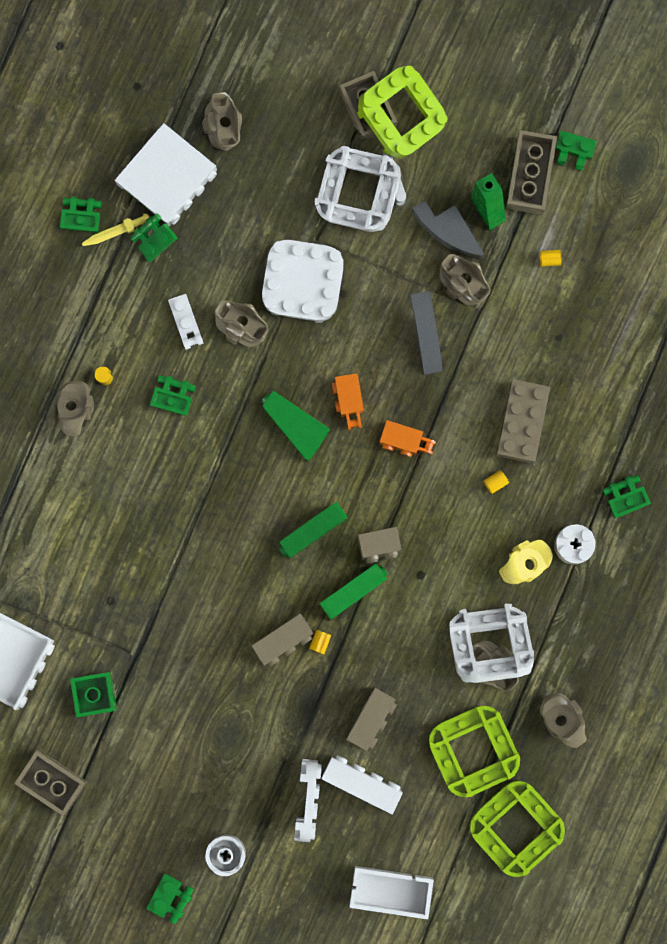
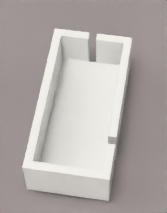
(362, 785)
(391, 892)

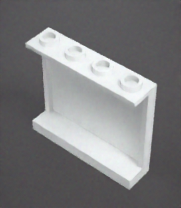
(167, 175)
(20, 660)

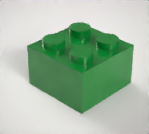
(93, 694)

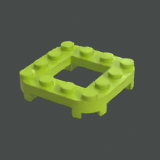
(381, 125)
(501, 741)
(537, 849)

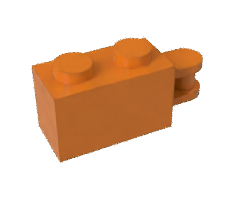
(349, 398)
(404, 439)

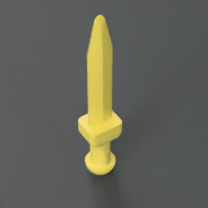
(128, 225)

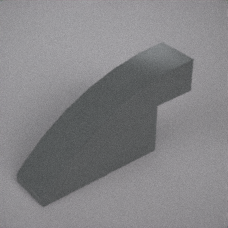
(448, 230)
(426, 332)

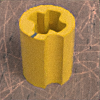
(550, 258)
(103, 376)
(496, 481)
(320, 641)

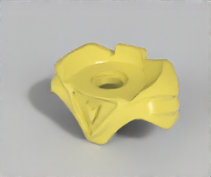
(515, 569)

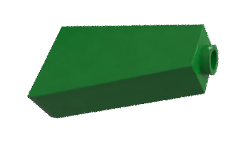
(488, 201)
(298, 426)
(313, 530)
(354, 591)

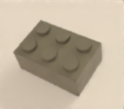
(351, 92)
(379, 544)
(283, 640)
(371, 719)
(51, 782)

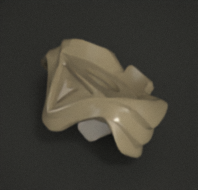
(218, 108)
(457, 287)
(226, 321)
(71, 420)
(487, 651)
(558, 705)

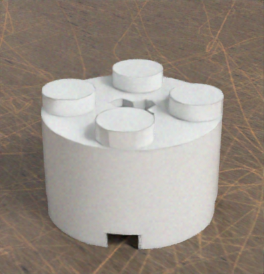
(583, 537)
(216, 860)

